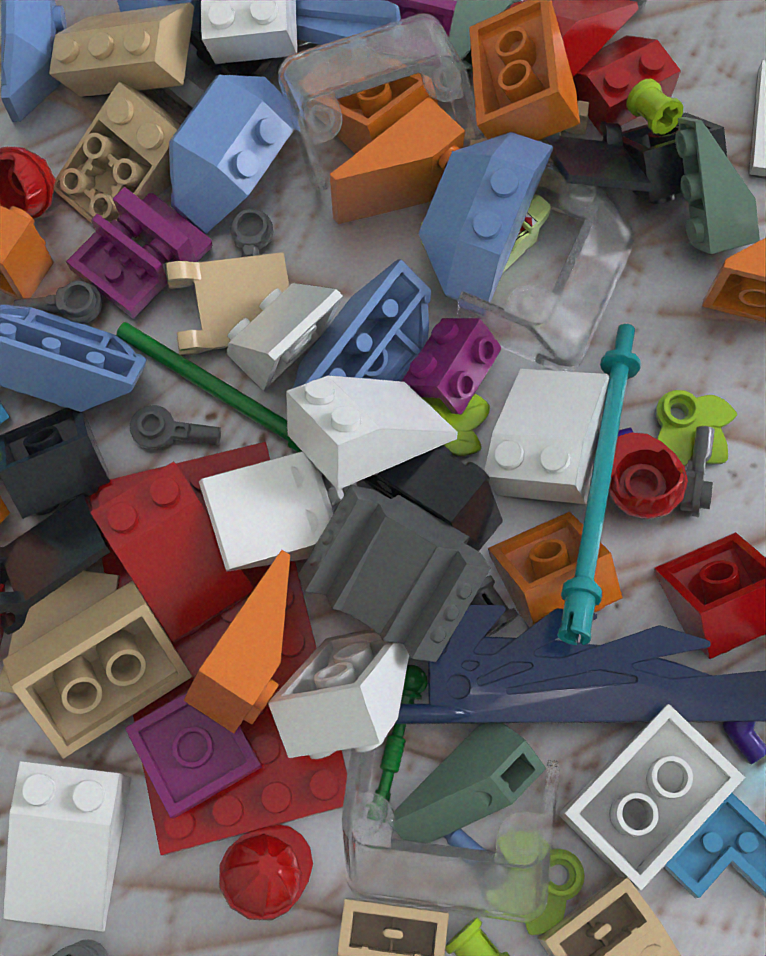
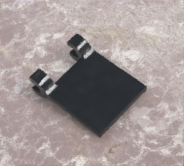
(597, 162)
(48, 559)

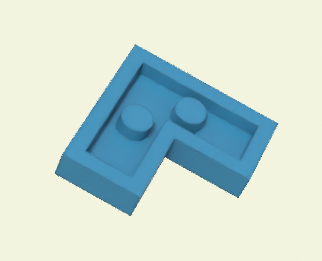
(727, 837)

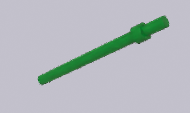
(206, 381)

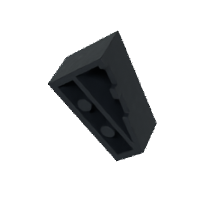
(446, 490)

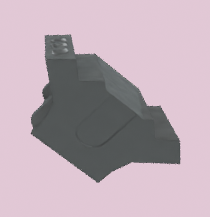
(395, 570)

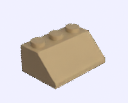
(132, 47)
(95, 669)

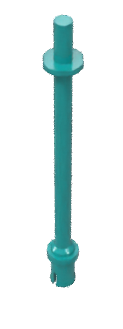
(581, 591)

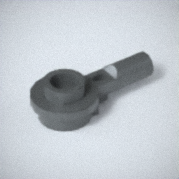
(251, 231)
(76, 301)
(155, 427)
(699, 492)

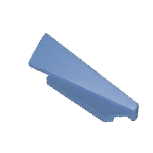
(335, 19)

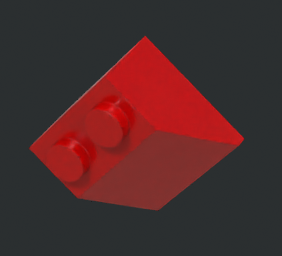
(614, 73)
(718, 593)

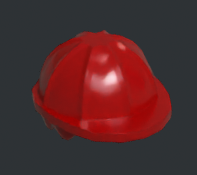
(25, 181)
(646, 477)
(265, 872)

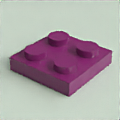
(190, 755)

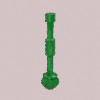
(414, 685)

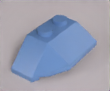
(26, 53)
(226, 147)
(481, 211)
(374, 331)
(64, 359)

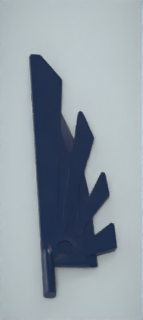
(567, 683)

